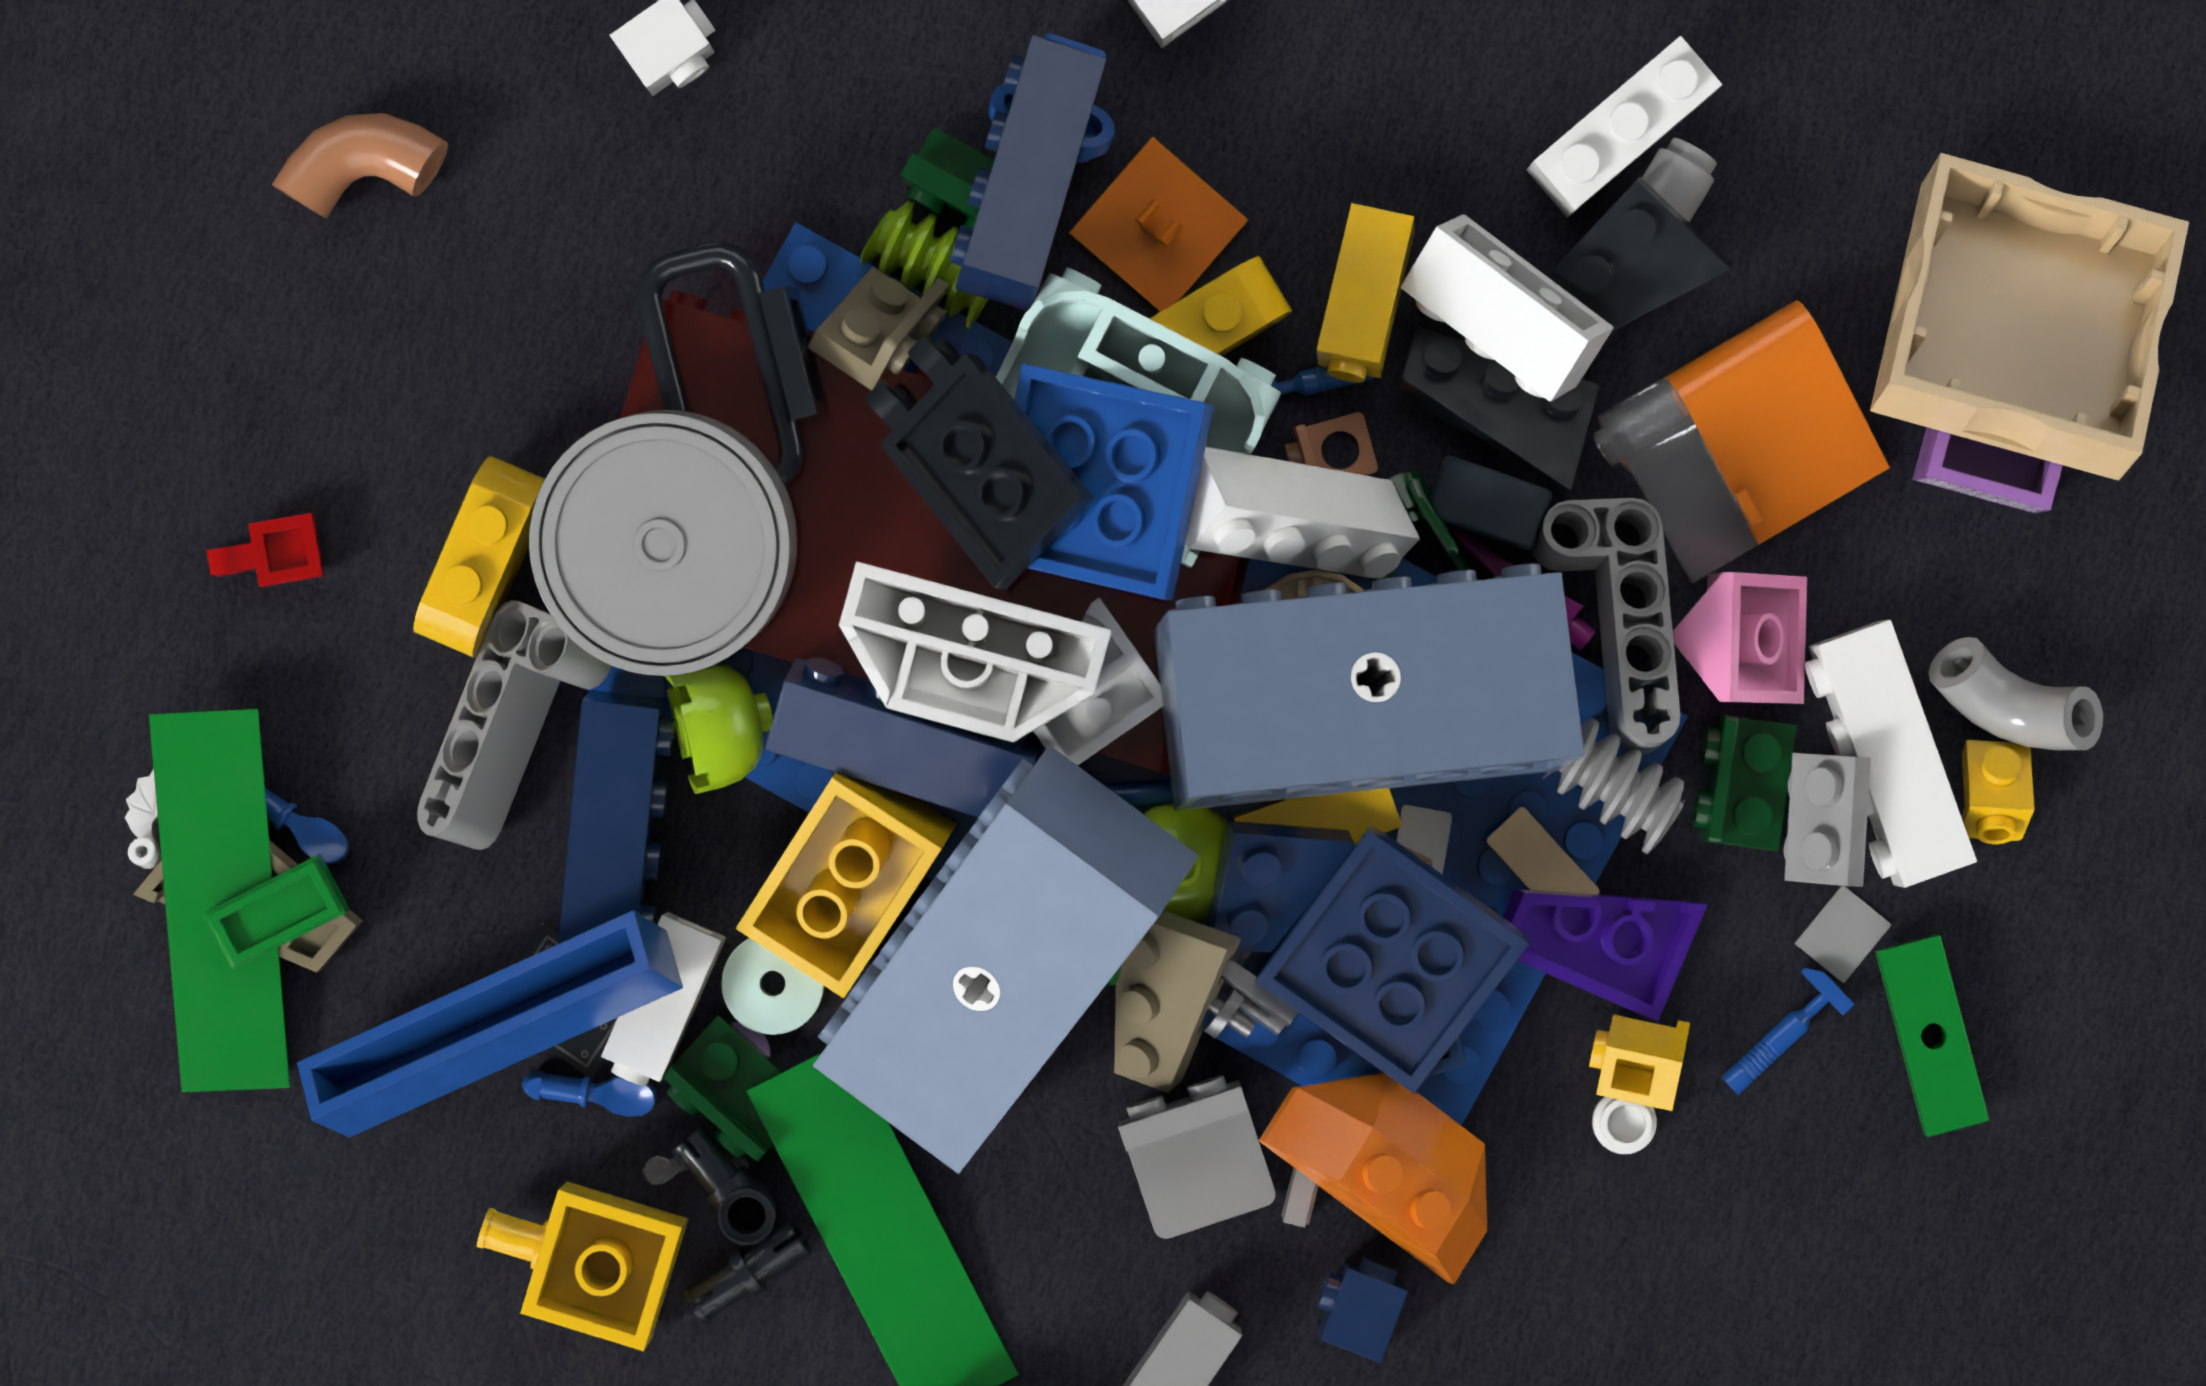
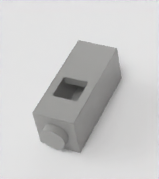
(1189, 1344)

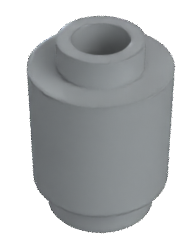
(1681, 176)

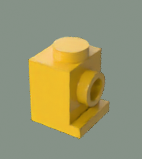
(1640, 1061)

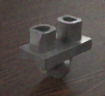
(1243, 992)

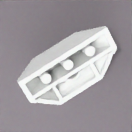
(968, 654)

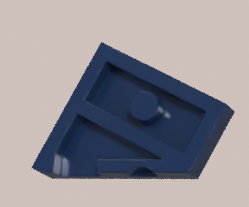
(1271, 878)

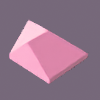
(1748, 637)

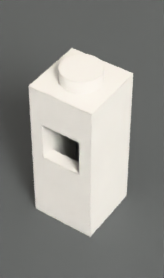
(650, 1036)

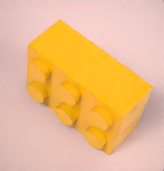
(845, 879)

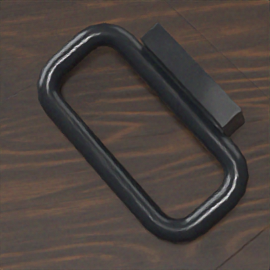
(776, 333)

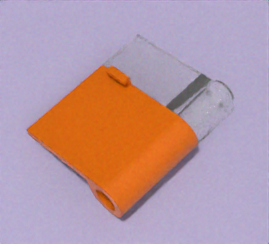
(1743, 440)

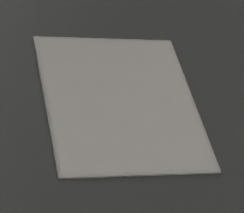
(1843, 934)

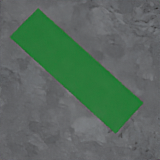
(210, 852)
(881, 1232)

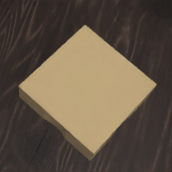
(2030, 317)

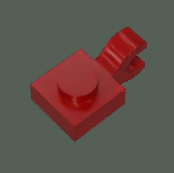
(279, 551)

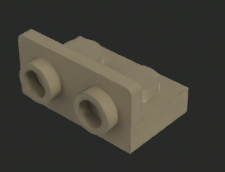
(878, 327)

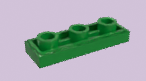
(1945, 1072)

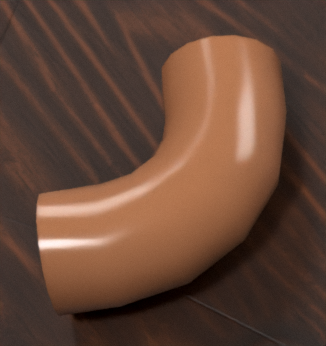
(359, 148)

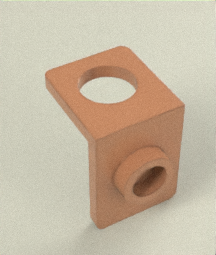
(1309, 440)

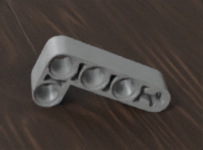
(1620, 623)
(500, 723)

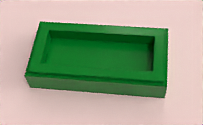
(276, 911)

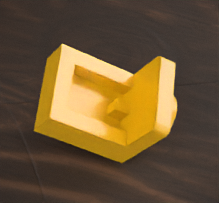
(1997, 790)

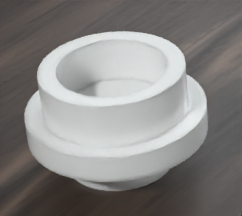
(1623, 1125)

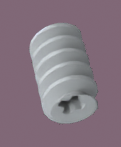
(1622, 787)

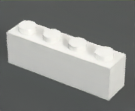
(1298, 515)
(1883, 720)

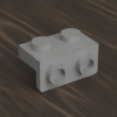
(1827, 819)

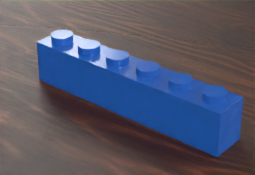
(490, 1024)

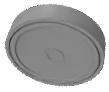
(663, 542)

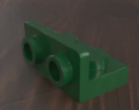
(1745, 782)
(715, 1079)

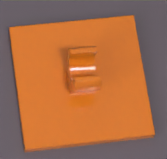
(1158, 226)

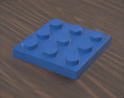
(1138, 461)

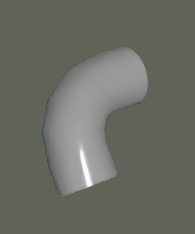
(2014, 706)

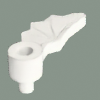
(142, 821)

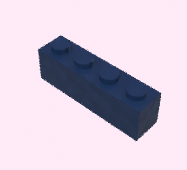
(1029, 174)
(846, 728)
(615, 809)

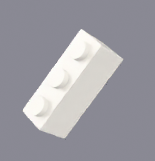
(1624, 126)
(1506, 308)

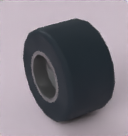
(1490, 502)

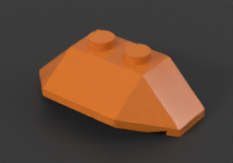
(1389, 1163)

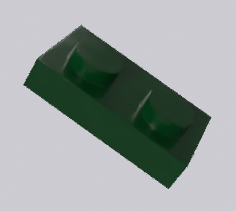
(944, 175)

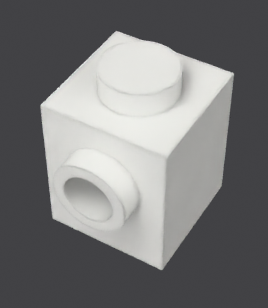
(666, 44)

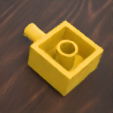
(594, 1262)

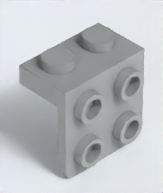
(1196, 1157)

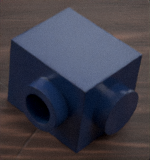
(1361, 1307)

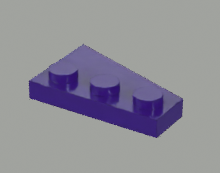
(1608, 943)

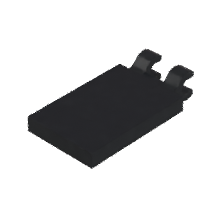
(978, 461)

